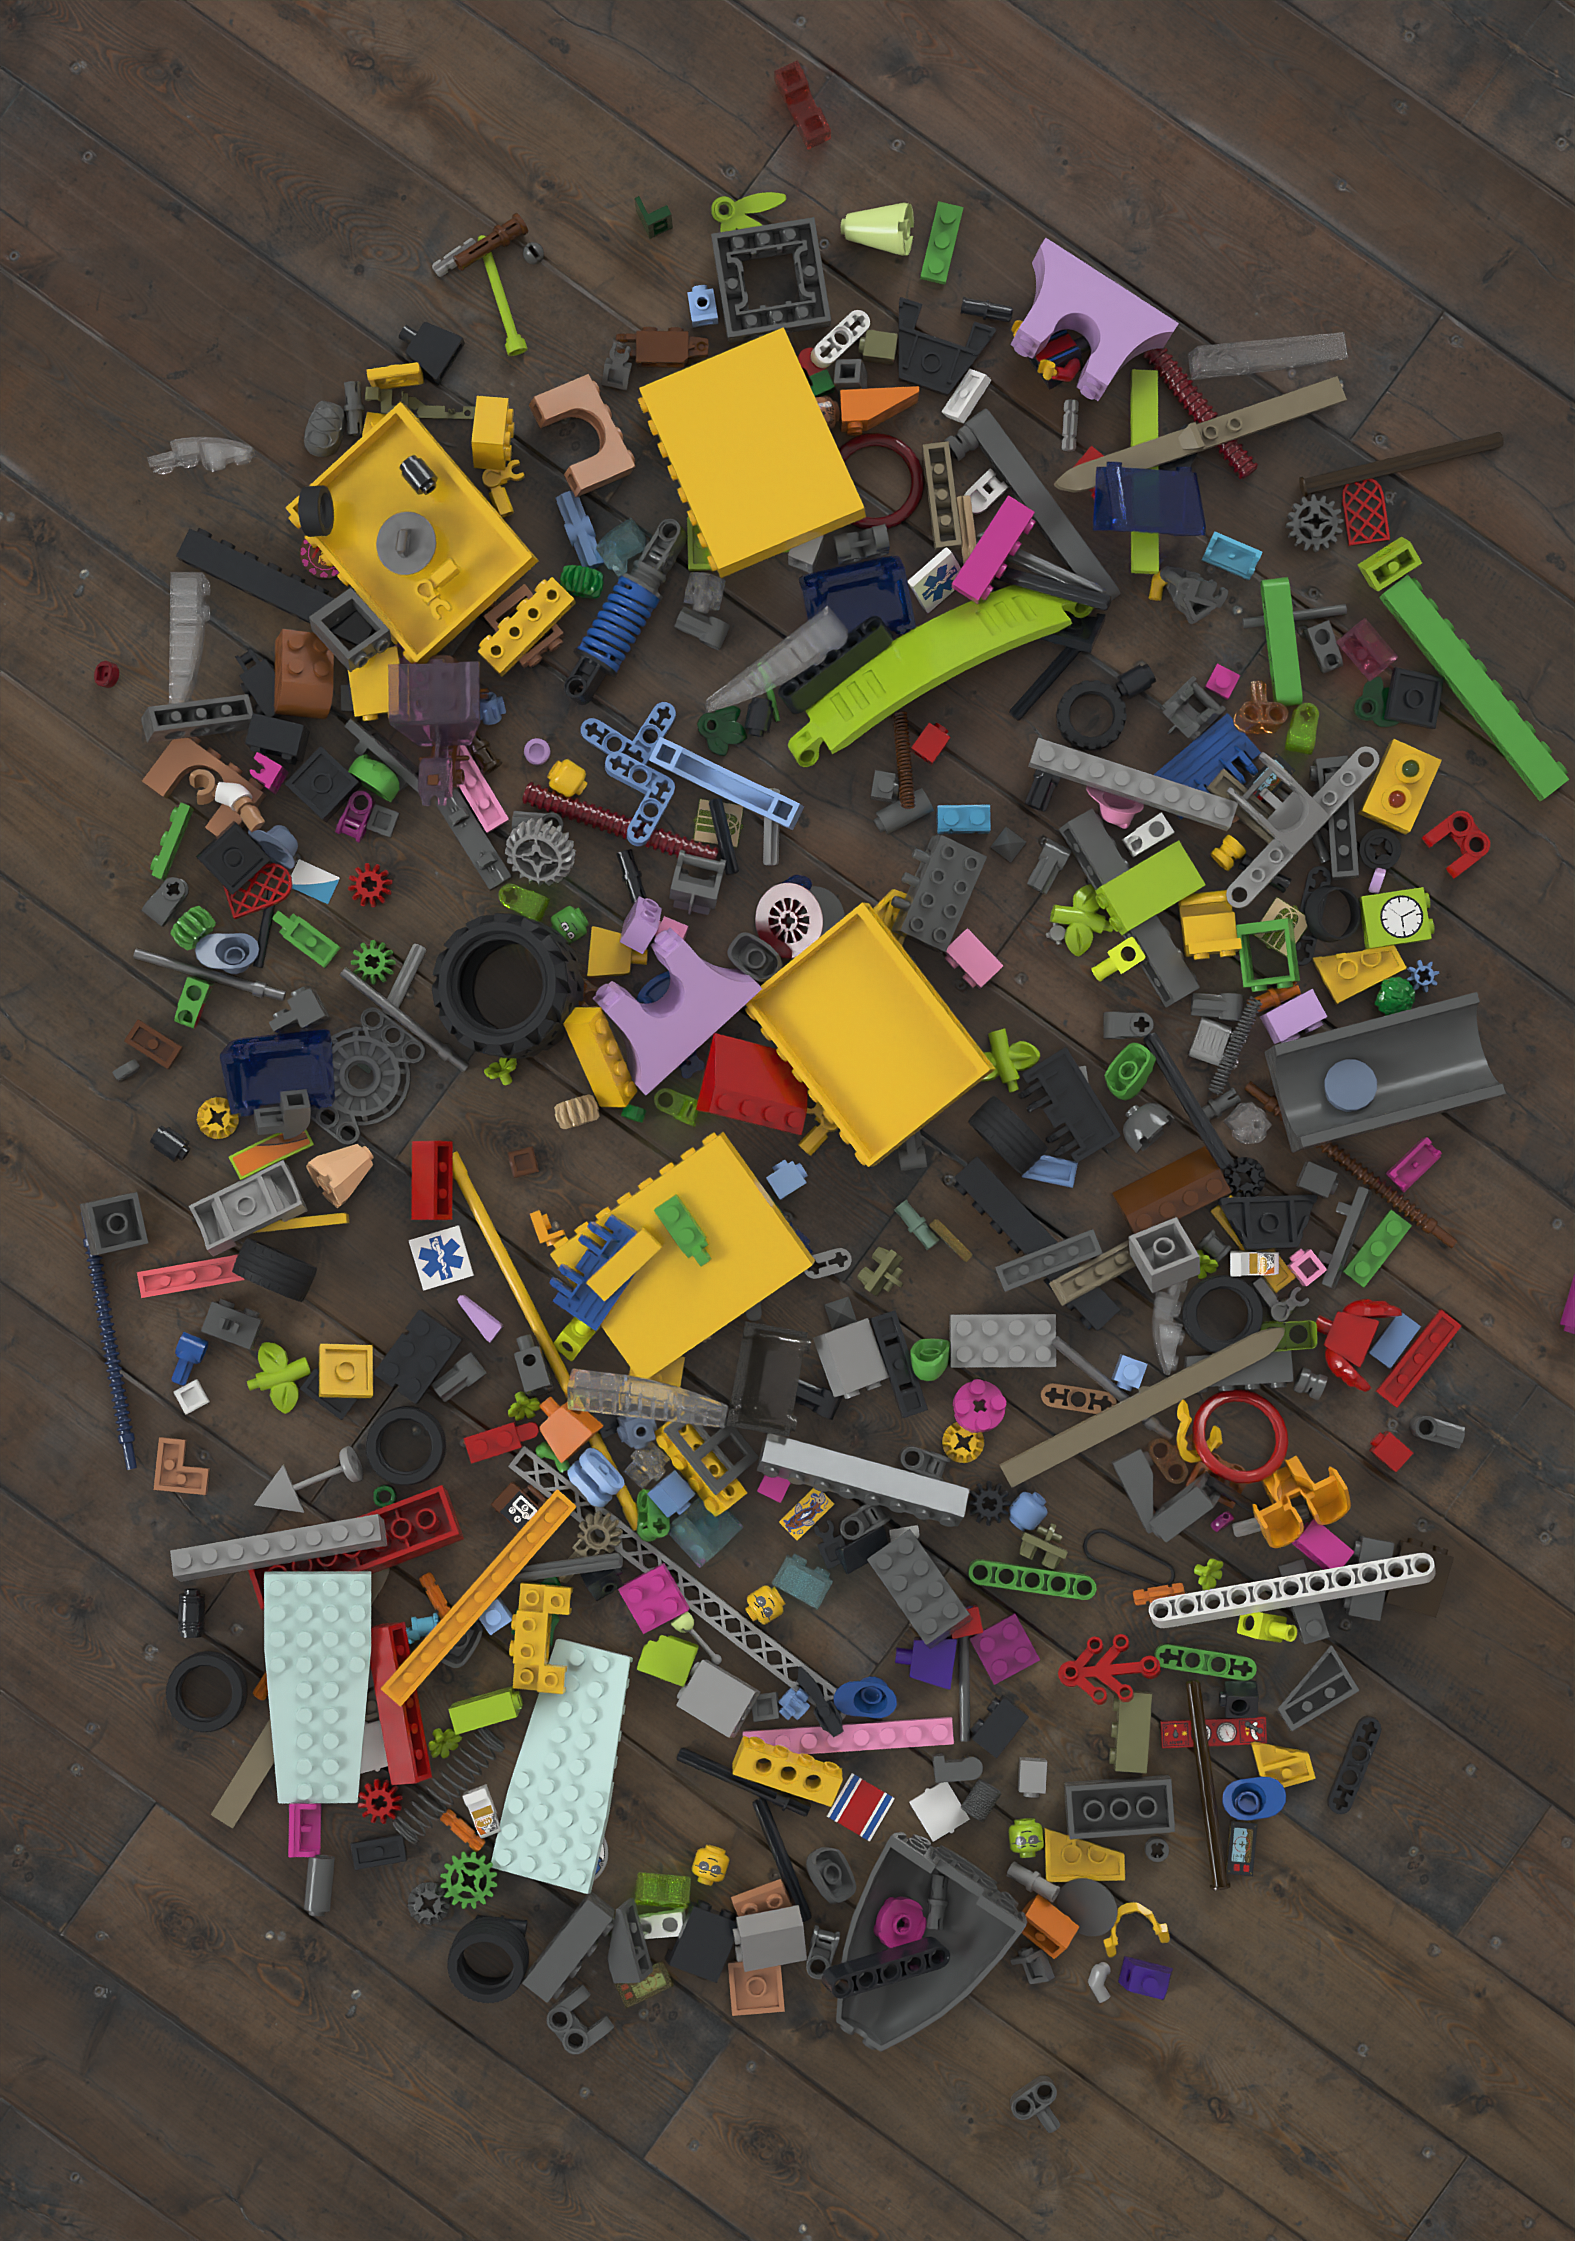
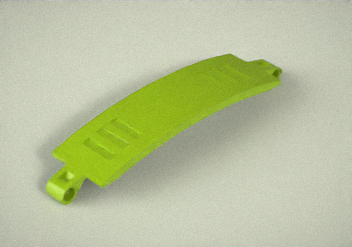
(927, 659)

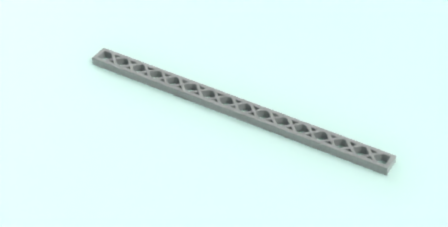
(681, 1572)

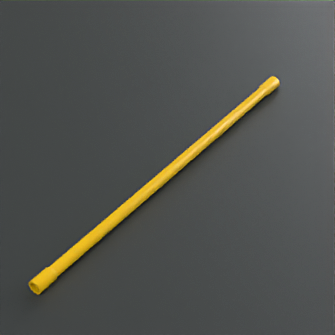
(460, 1174)

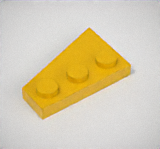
(1357, 971)
(1078, 1858)

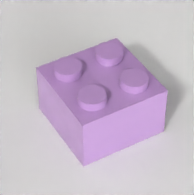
(1294, 1016)

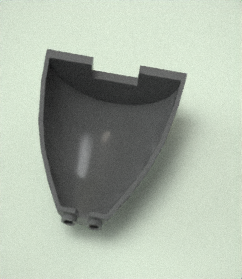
(976, 1930)

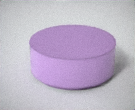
(537, 751)
(1377, 880)

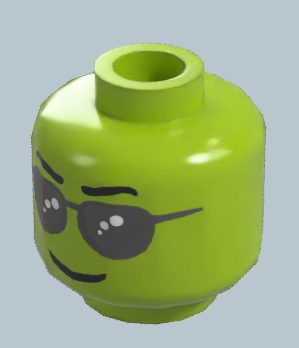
(1026, 1837)

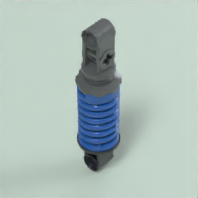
(632, 598)

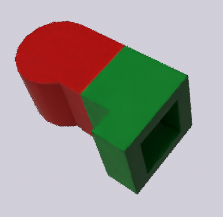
(818, 377)

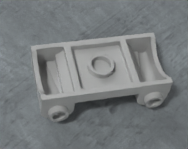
(248, 1207)

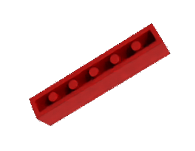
(401, 1725)

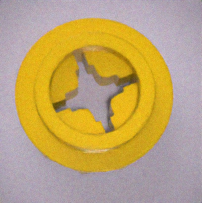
(205, 1116)
(961, 1454)

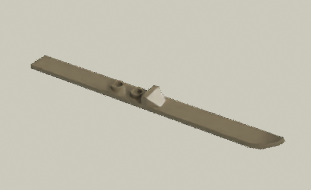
(1210, 433)
(1141, 1405)
(262, 1756)

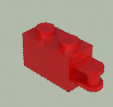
(499, 1440)

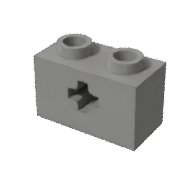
(806, 555)

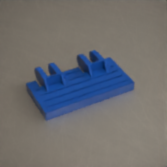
(1210, 754)
(583, 1300)

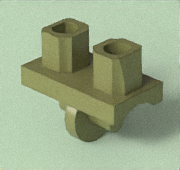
(885, 1275)
(1053, 1553)

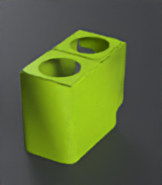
(1310, 1342)
(668, 1659)

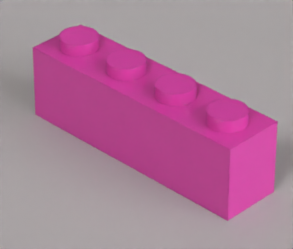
(993, 549)

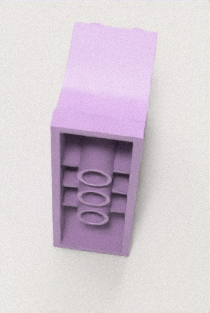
(1104, 312)
(693, 1009)

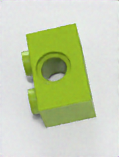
(1389, 564)

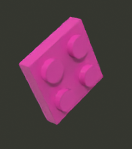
(653, 1598)

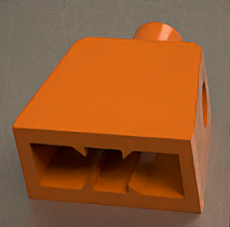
(566, 1428)

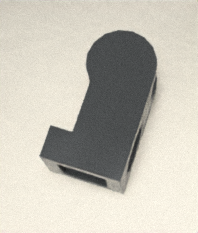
(1324, 646)
(954, 1770)

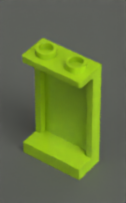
(1149, 888)

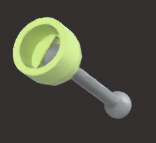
(685, 1623)

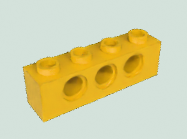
(794, 1782)

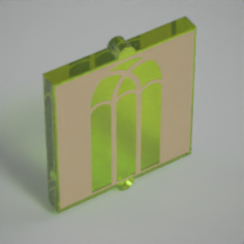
(704, 826)
(1279, 910)

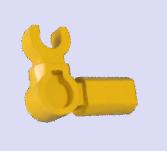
(493, 480)
(428, 590)
(817, 1135)

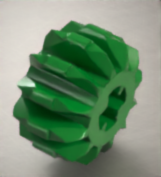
(582, 581)

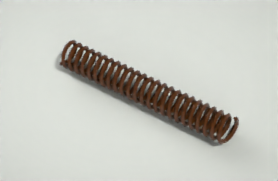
(909, 778)

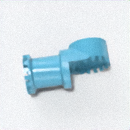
(421, 1627)

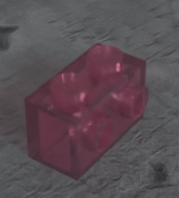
(1367, 649)

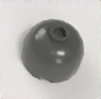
(1145, 1125)

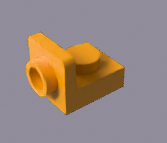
(542, 1225)

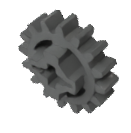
(1325, 523)

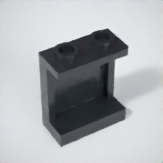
(703, 1941)

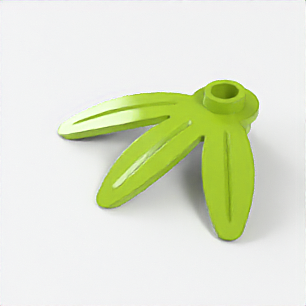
(736, 212)

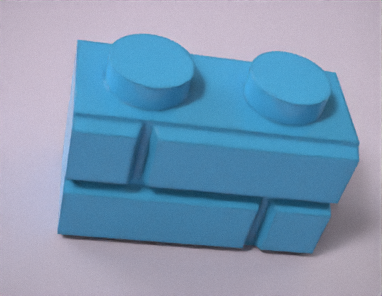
(963, 819)

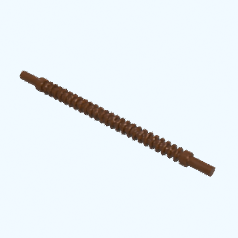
(1429, 1225)

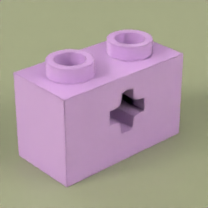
(641, 924)

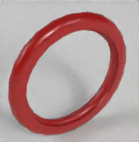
(1213, 1464)

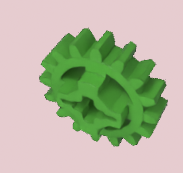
(478, 1872)

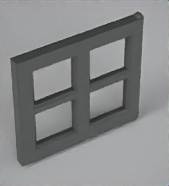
(709, 1445)

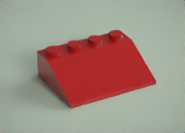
(752, 1086)

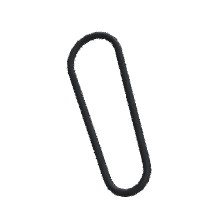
(1134, 1547)

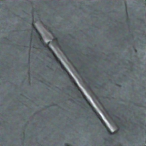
(257, 988)
(444, 1051)
(1151, 1423)

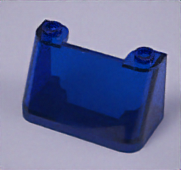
(1148, 501)
(861, 591)
(266, 1065)

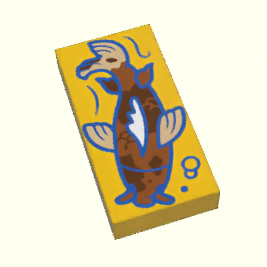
(806, 1513)

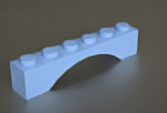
(726, 783)

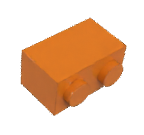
(1048, 1926)

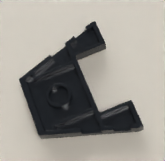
(931, 360)

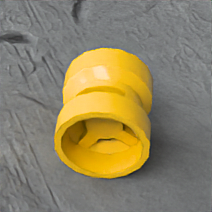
(1228, 852)

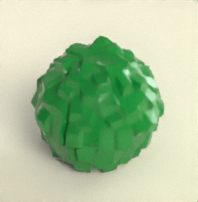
(1395, 996)

